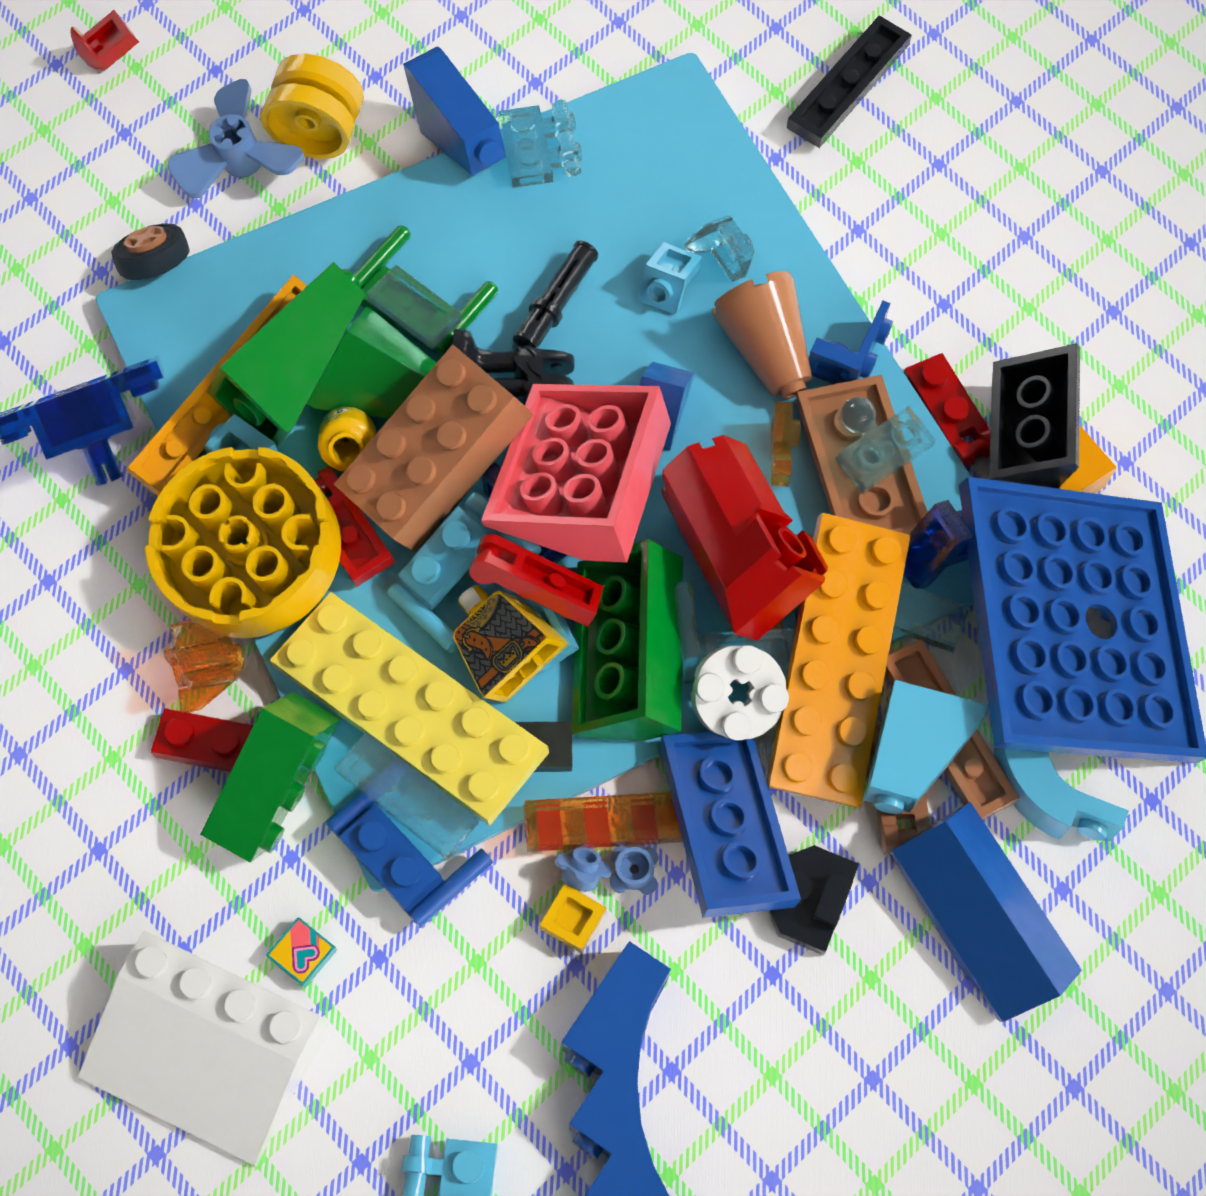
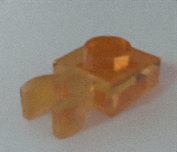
(783, 435)

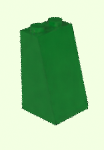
(285, 359)

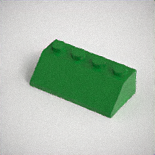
(631, 652)

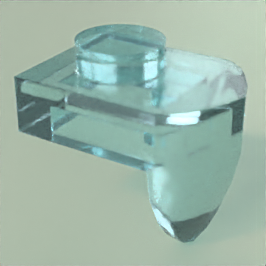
(727, 243)

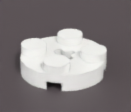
(765, 695)

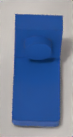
(838, 364)

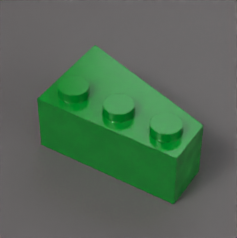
(270, 776)

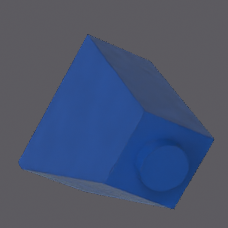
(452, 112)

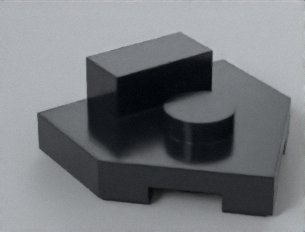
(823, 886)

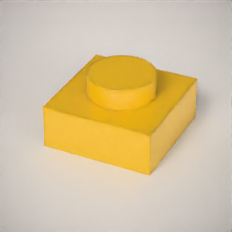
(573, 918)

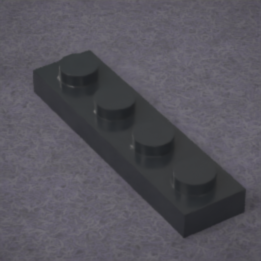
(848, 81)

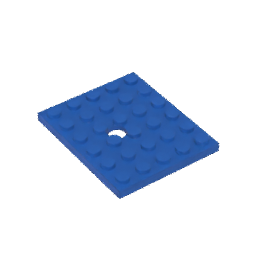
(1048, 679)

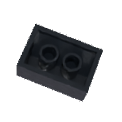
(1036, 417)

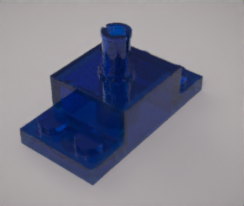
(84, 416)

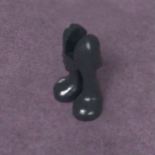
(527, 363)

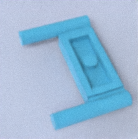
(442, 565)

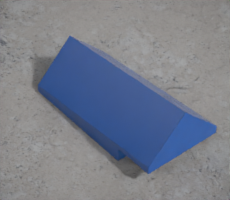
(986, 914)

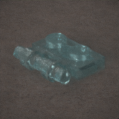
(526, 144)

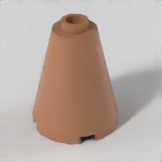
(768, 332)

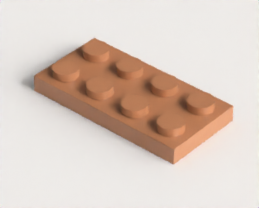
(890, 504)

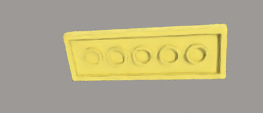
(410, 707)

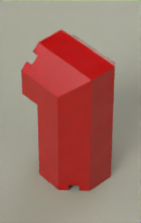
(740, 535)

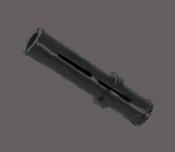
(547, 310)

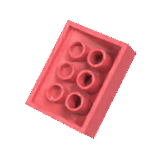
(581, 469)

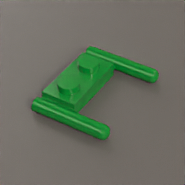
(374, 269)

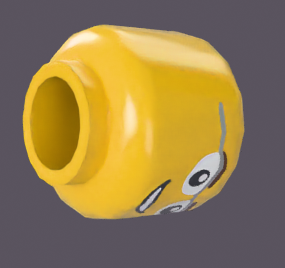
(344, 436)

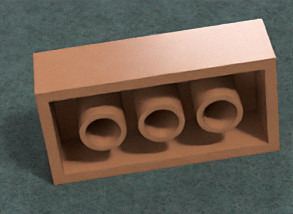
(433, 449)

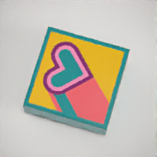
(301, 952)

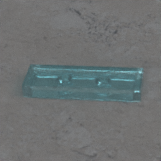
(407, 795)

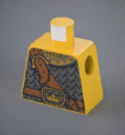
(503, 642)

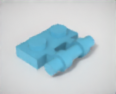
(464, 1171)

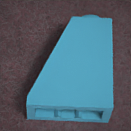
(917, 742)

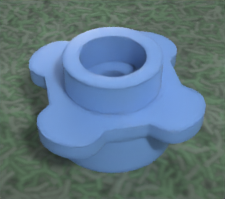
(634, 856)
(582, 868)

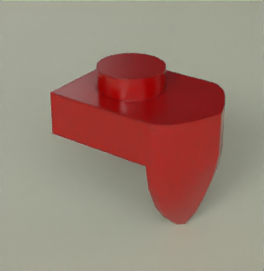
(104, 41)

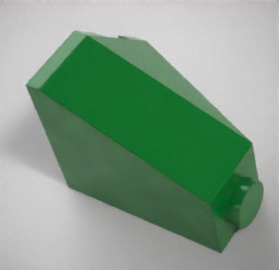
(371, 369)

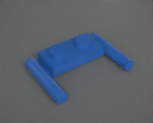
(397, 862)

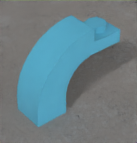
(1052, 802)

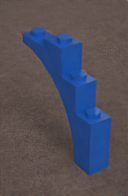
(609, 1043)

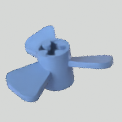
(231, 147)

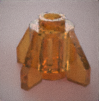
(202, 662)

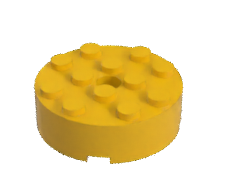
(199, 534)

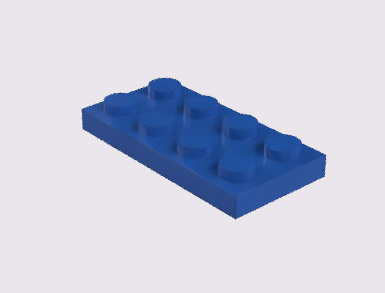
(728, 824)

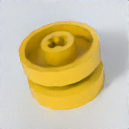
(312, 105)

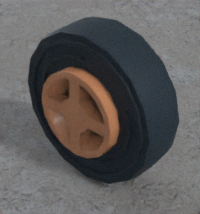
(150, 251)

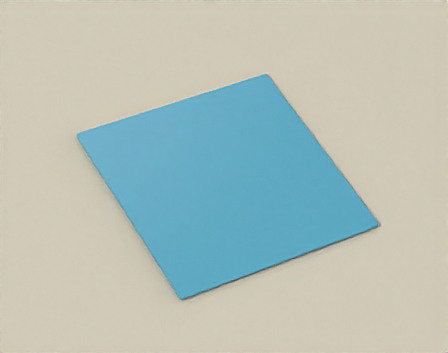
(653, 170)

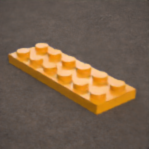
(839, 663)

